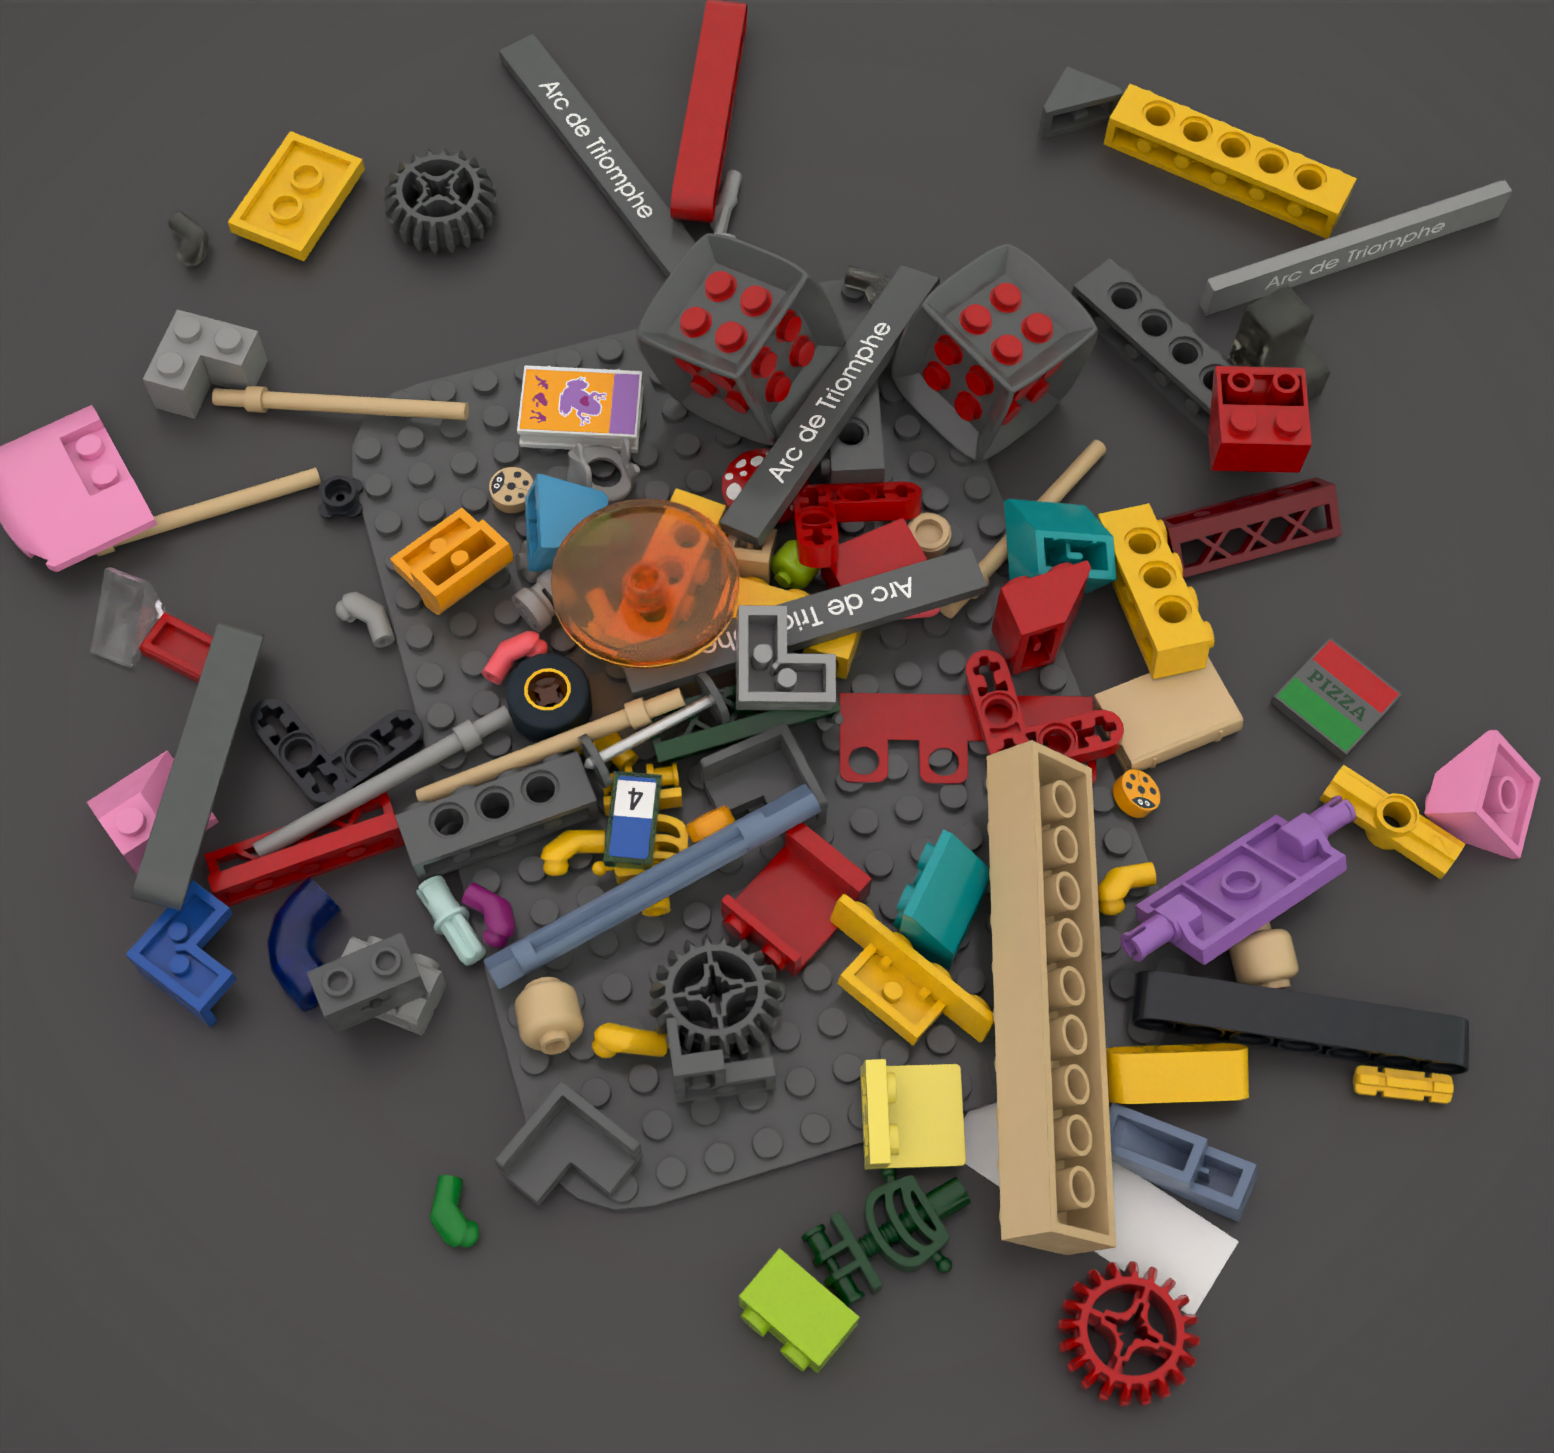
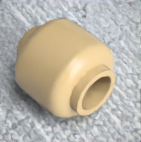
(1265, 958)
(548, 1015)

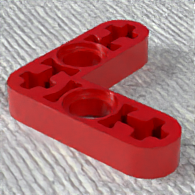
(822, 506)
(1014, 731)

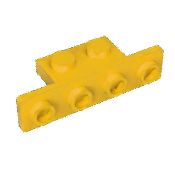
(900, 982)

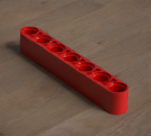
(709, 112)

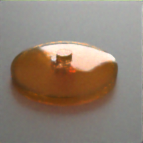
(645, 583)

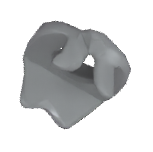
(581, 474)

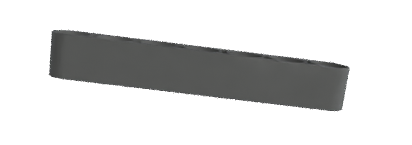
(197, 768)

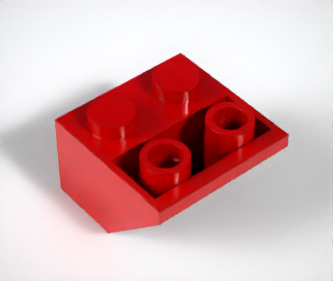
(1259, 419)
(1037, 615)

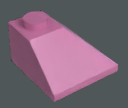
(1485, 796)
(131, 807)

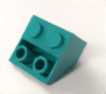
(1054, 534)
(942, 899)

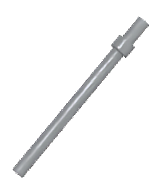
(465, 737)

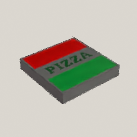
(1336, 698)

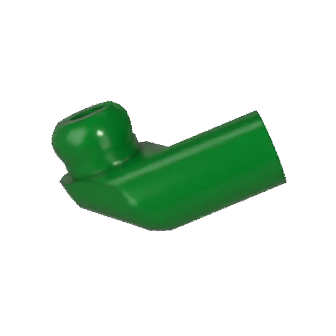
(448, 1218)

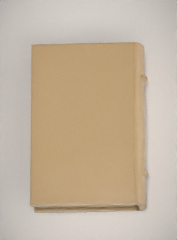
(1169, 715)

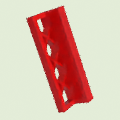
(306, 857)

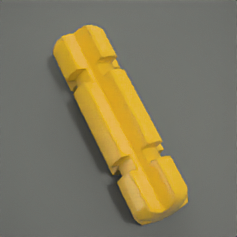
(1403, 1084)

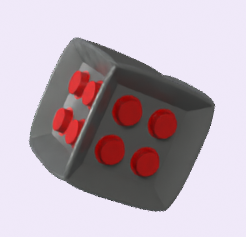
(740, 336)
(992, 351)

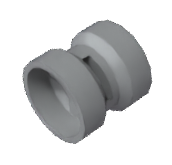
(536, 603)

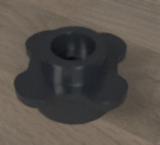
(340, 487)

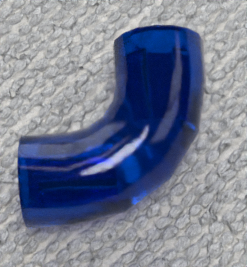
(295, 938)

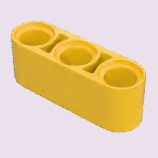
(1177, 1073)

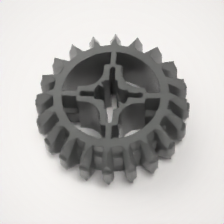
(440, 215)
(735, 995)

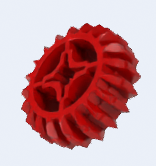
(1150, 1341)

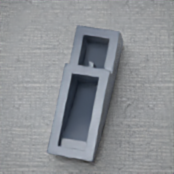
(1181, 1162)

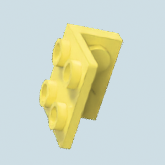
(912, 1115)

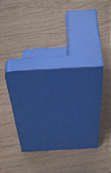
(174, 958)

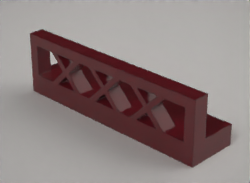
(1253, 509)

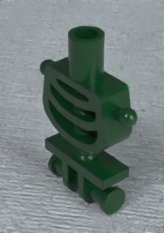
(929, 1208)

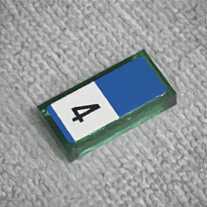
(633, 820)

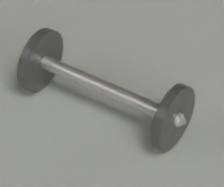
(711, 699)

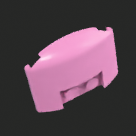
(68, 492)

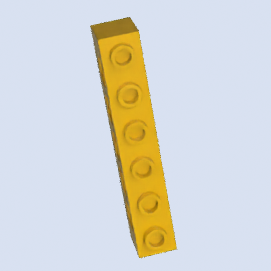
(1229, 161)

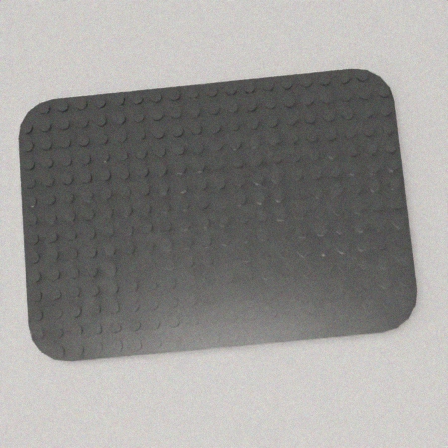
(430, 468)

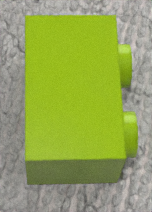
(796, 1312)

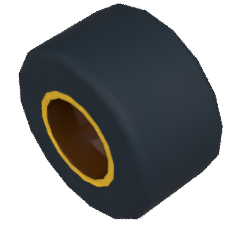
(545, 682)

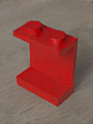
(792, 900)

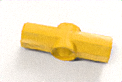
(1416, 839)

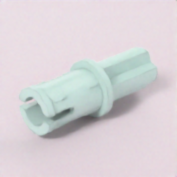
(451, 920)

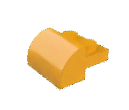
(452, 560)

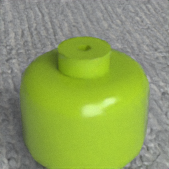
(789, 570)

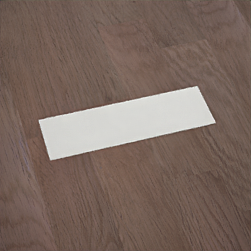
(1148, 1221)

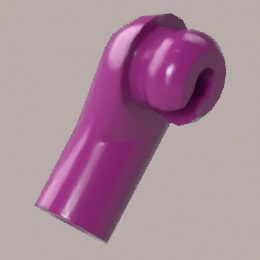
(496, 912)

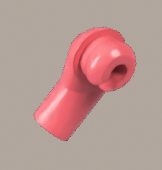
(509, 651)

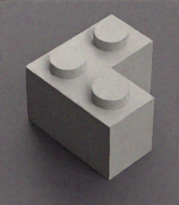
(200, 354)
(768, 675)

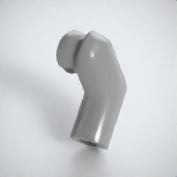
(358, 606)

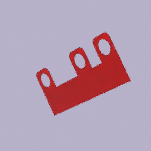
(939, 723)

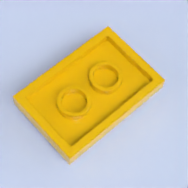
(296, 196)

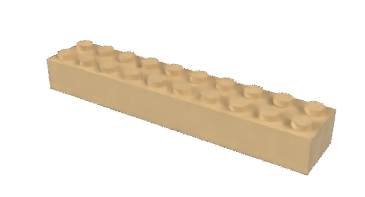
(1048, 1004)

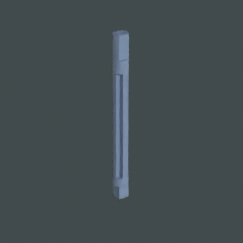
(651, 886)

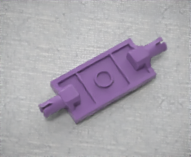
(1242, 885)

